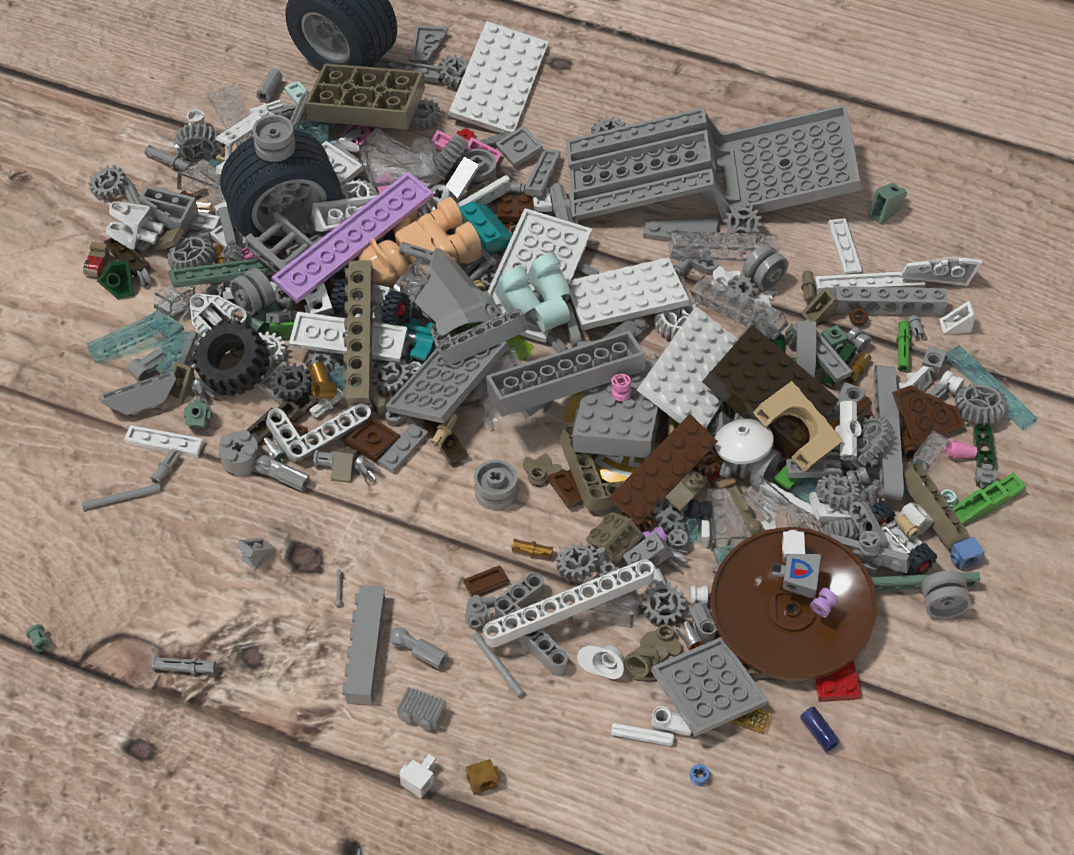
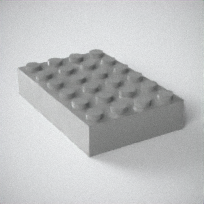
(614, 425)

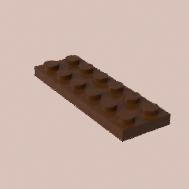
(662, 469)

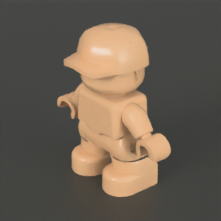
(427, 233)

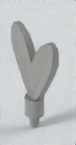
(346, 141)

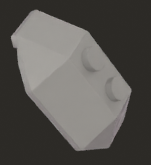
(140, 395)

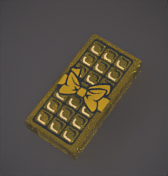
(755, 721)

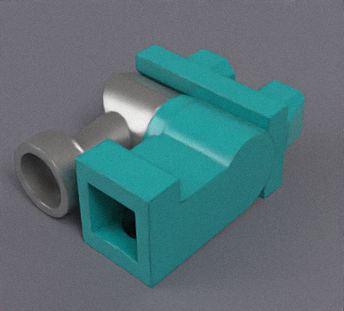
(420, 339)

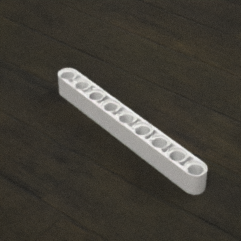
(564, 611)

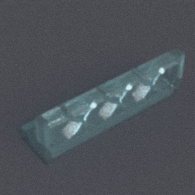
(125, 337)

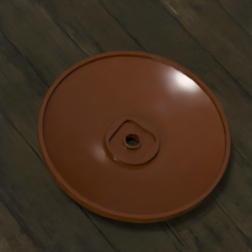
(787, 646)

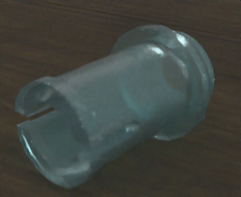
(692, 530)

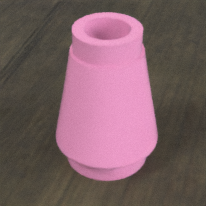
(958, 449)

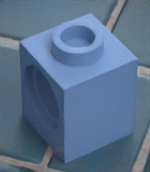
(966, 553)

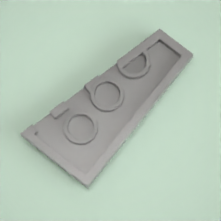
(661, 229)

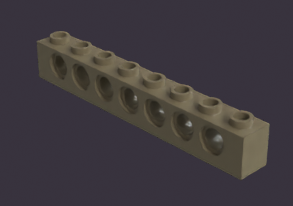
(363, 393)

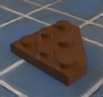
(924, 413)

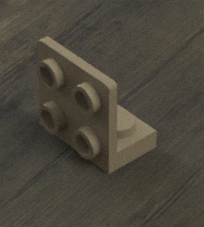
(616, 535)

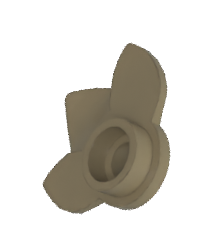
(540, 467)
(663, 644)

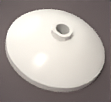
(743, 441)

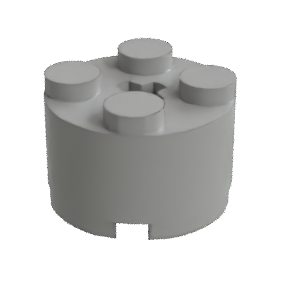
(238, 453)

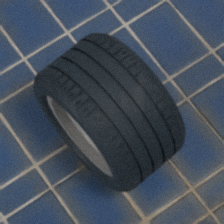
(342, 30)
(291, 186)

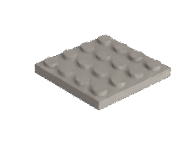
(708, 686)

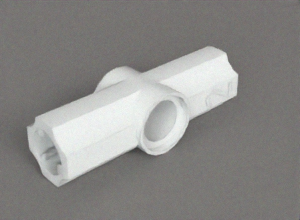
(848, 430)

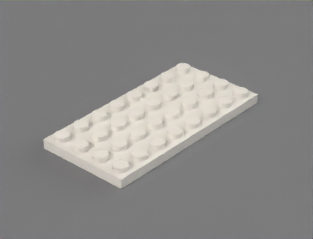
(498, 78)
(534, 237)
(678, 374)

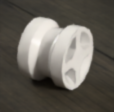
(698, 595)

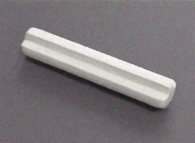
(642, 734)

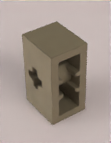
(686, 489)

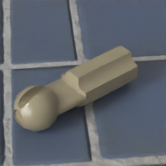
(745, 510)

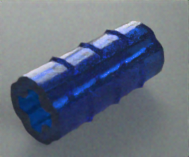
(819, 729)

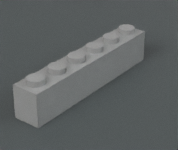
(365, 645)

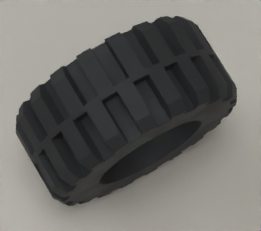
(217, 344)

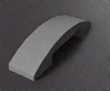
(806, 346)

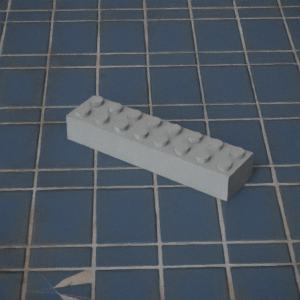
(565, 373)

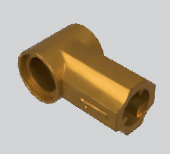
(321, 387)

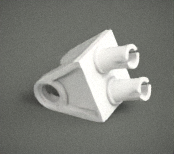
(135, 224)

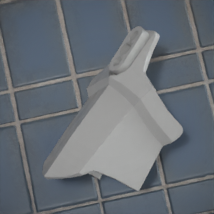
(453, 297)

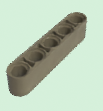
(932, 501)

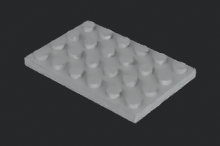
(441, 388)

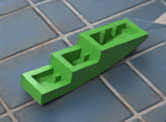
(989, 498)

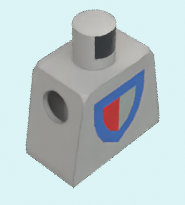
(799, 573)

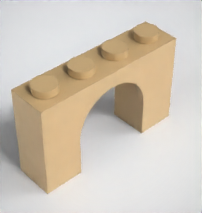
(792, 401)

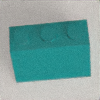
(490, 230)

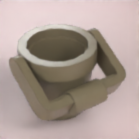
(641, 660)

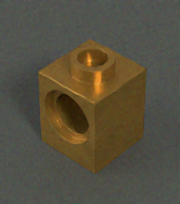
(482, 776)

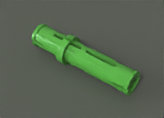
(903, 340)

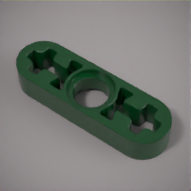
(846, 355)
(987, 440)

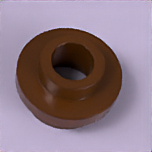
(862, 312)

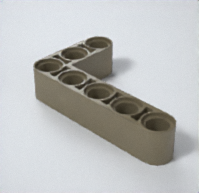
(586, 477)

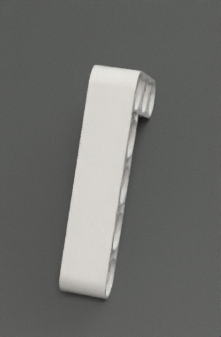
(317, 434)

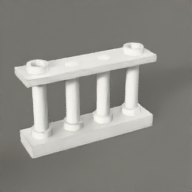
(238, 132)

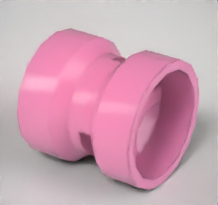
(621, 387)

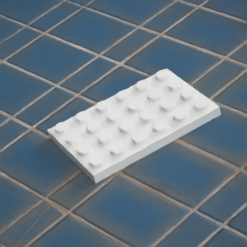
(627, 293)

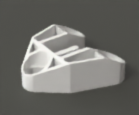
(224, 306)

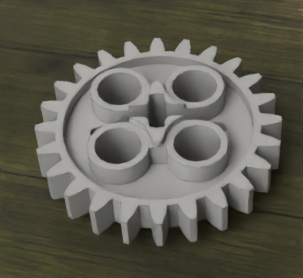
(871, 440)

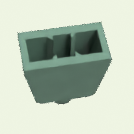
(886, 202)

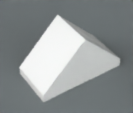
(959, 320)

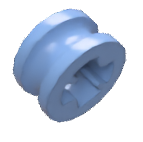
(702, 780)

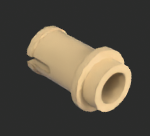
(911, 530)

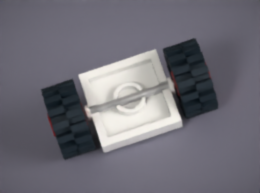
(388, 305)
(920, 554)

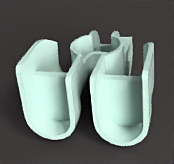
(548, 282)

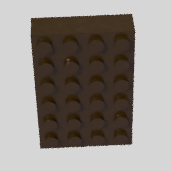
(755, 372)

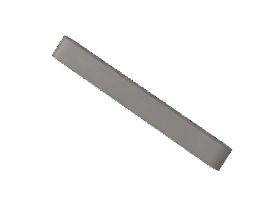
(891, 459)

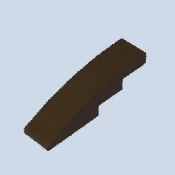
(293, 409)

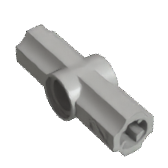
(560, 204)

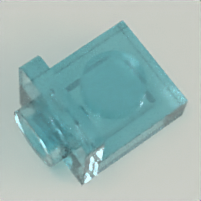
(166, 363)

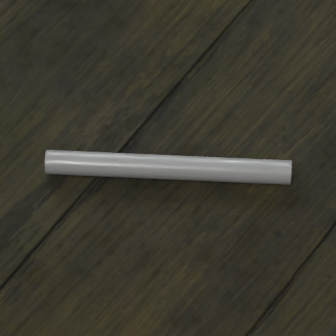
(121, 496)
(498, 665)

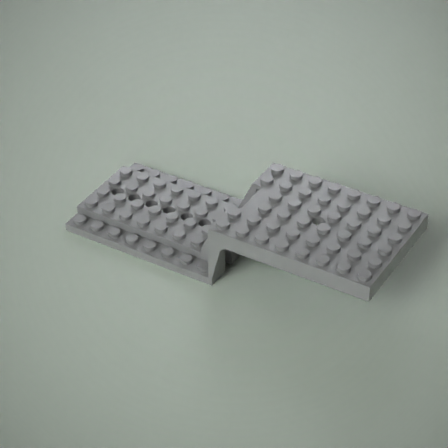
(813, 143)

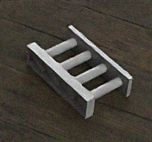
(268, 256)

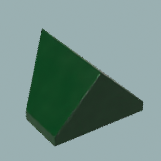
(118, 279)

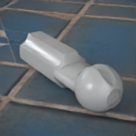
(282, 472)
(420, 648)

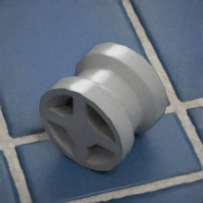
(677, 536)
(873, 540)

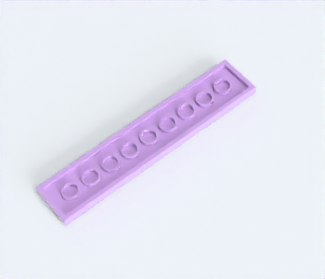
(352, 237)

